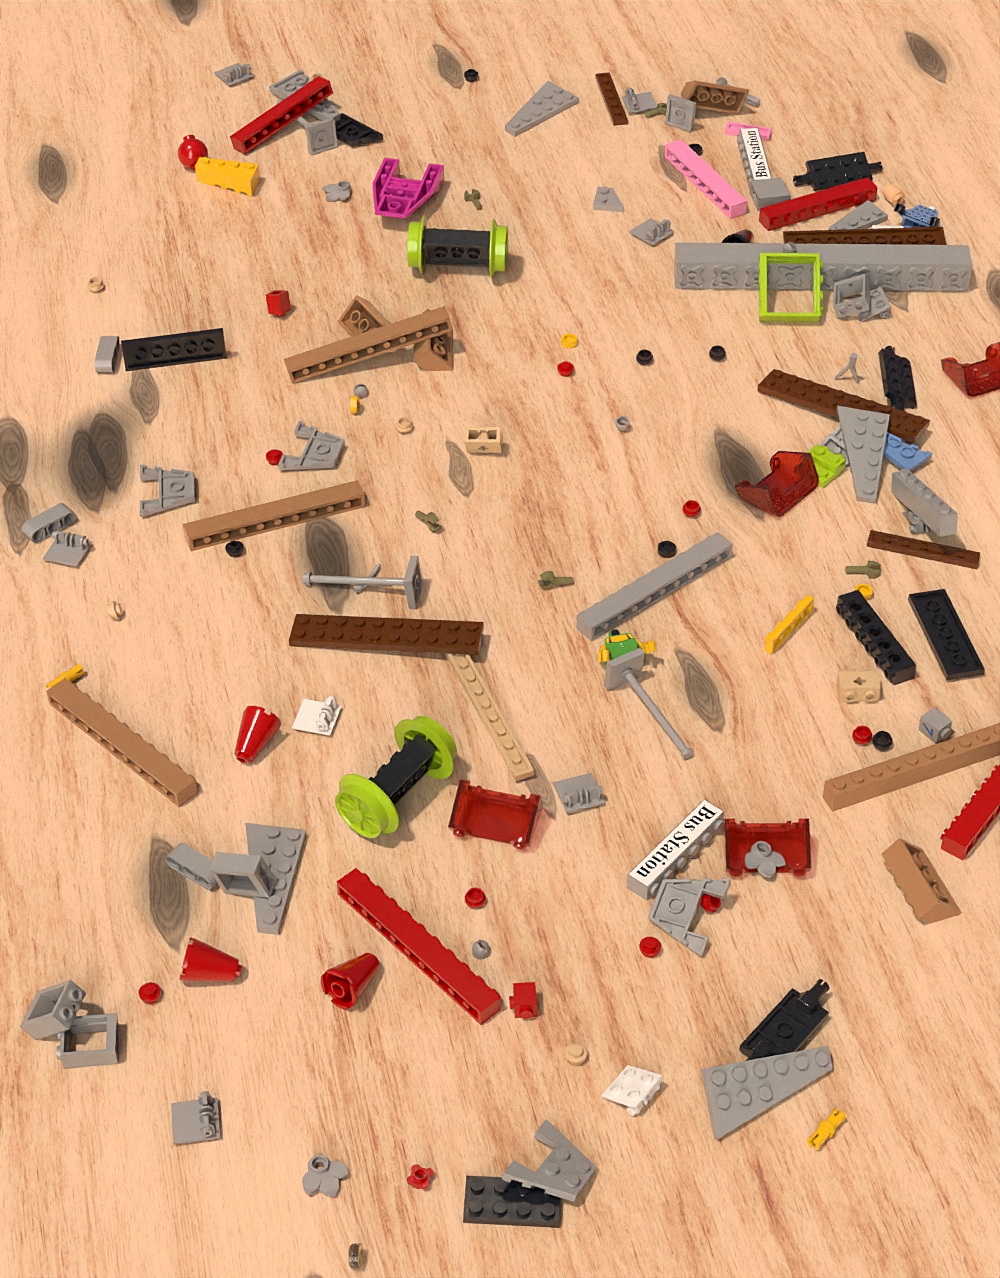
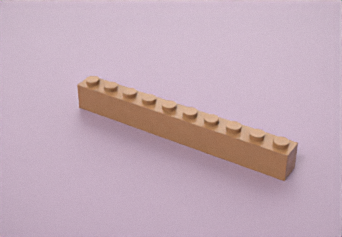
(368, 344)
(274, 515)
(122, 742)
(912, 768)

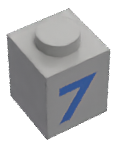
(935, 725)

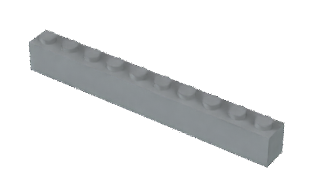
(654, 586)

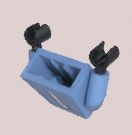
(918, 216)

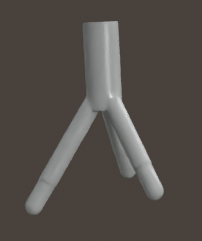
(851, 365)
(357, 588)

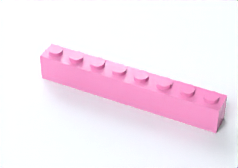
(706, 179)

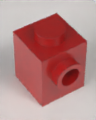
(278, 302)
(524, 1000)

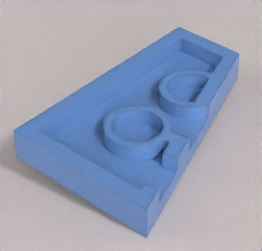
(904, 455)

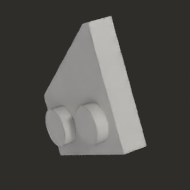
(607, 200)

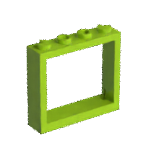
(790, 258)

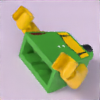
(621, 644)

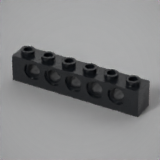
(876, 637)

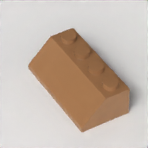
(715, 96)
(361, 317)
(435, 352)
(919, 882)

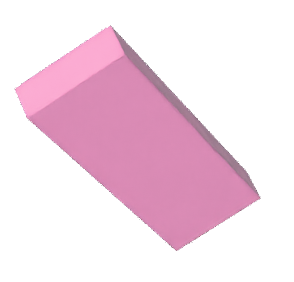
(734, 130)

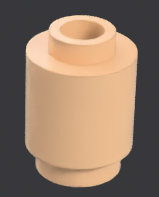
(893, 194)

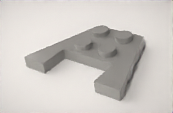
(320, 452)
(175, 489)
(677, 905)
(562, 1172)

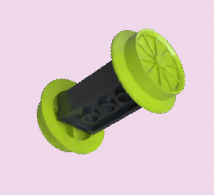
(457, 247)
(371, 802)

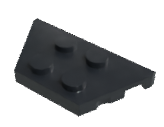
(354, 132)

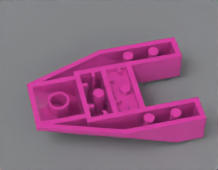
(403, 196)

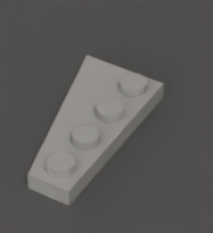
(861, 218)

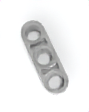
(107, 353)
(47, 522)
(191, 865)

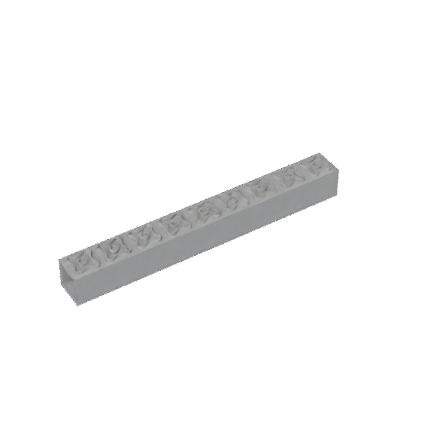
(884, 265)

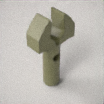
(661, 108)
(474, 198)
(430, 519)
(872, 569)
(548, 579)

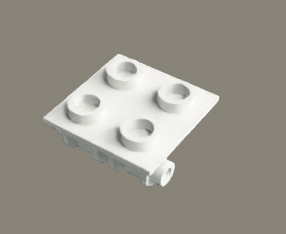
(317, 716)
(633, 1088)

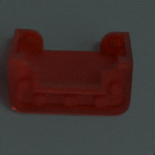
(976, 377)
(788, 483)
(495, 815)
(786, 839)

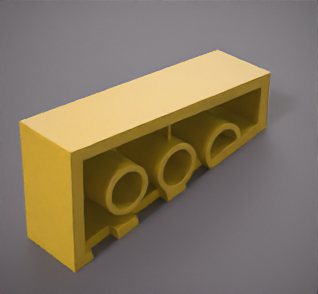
(228, 174)

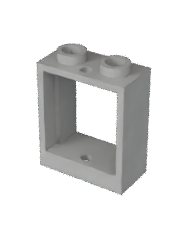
(843, 289)
(242, 874)
(52, 1010)
(90, 1024)

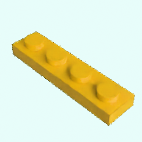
(789, 624)

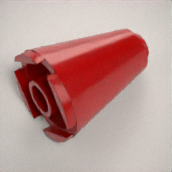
(255, 732)
(208, 963)
(349, 979)

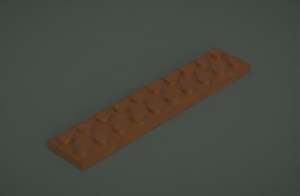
(889, 236)
(826, 399)
(387, 634)

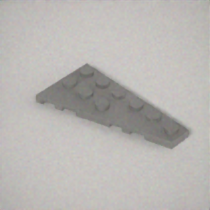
(296, 81)
(543, 105)
(864, 445)
(281, 852)
(750, 1087)

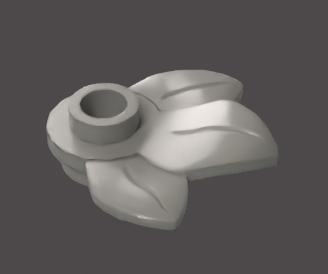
(337, 191)
(763, 859)
(323, 1179)

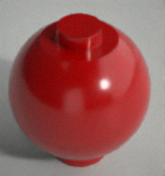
(190, 151)

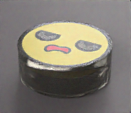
(355, 1255)

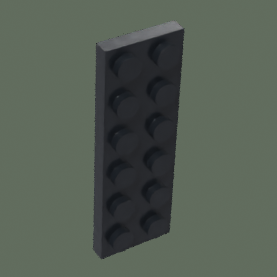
(173, 349)
(946, 634)

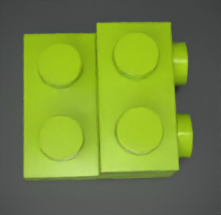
(827, 464)

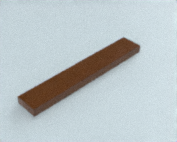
(611, 99)
(923, 549)

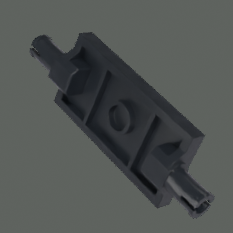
(837, 170)
(897, 379)
(787, 1024)

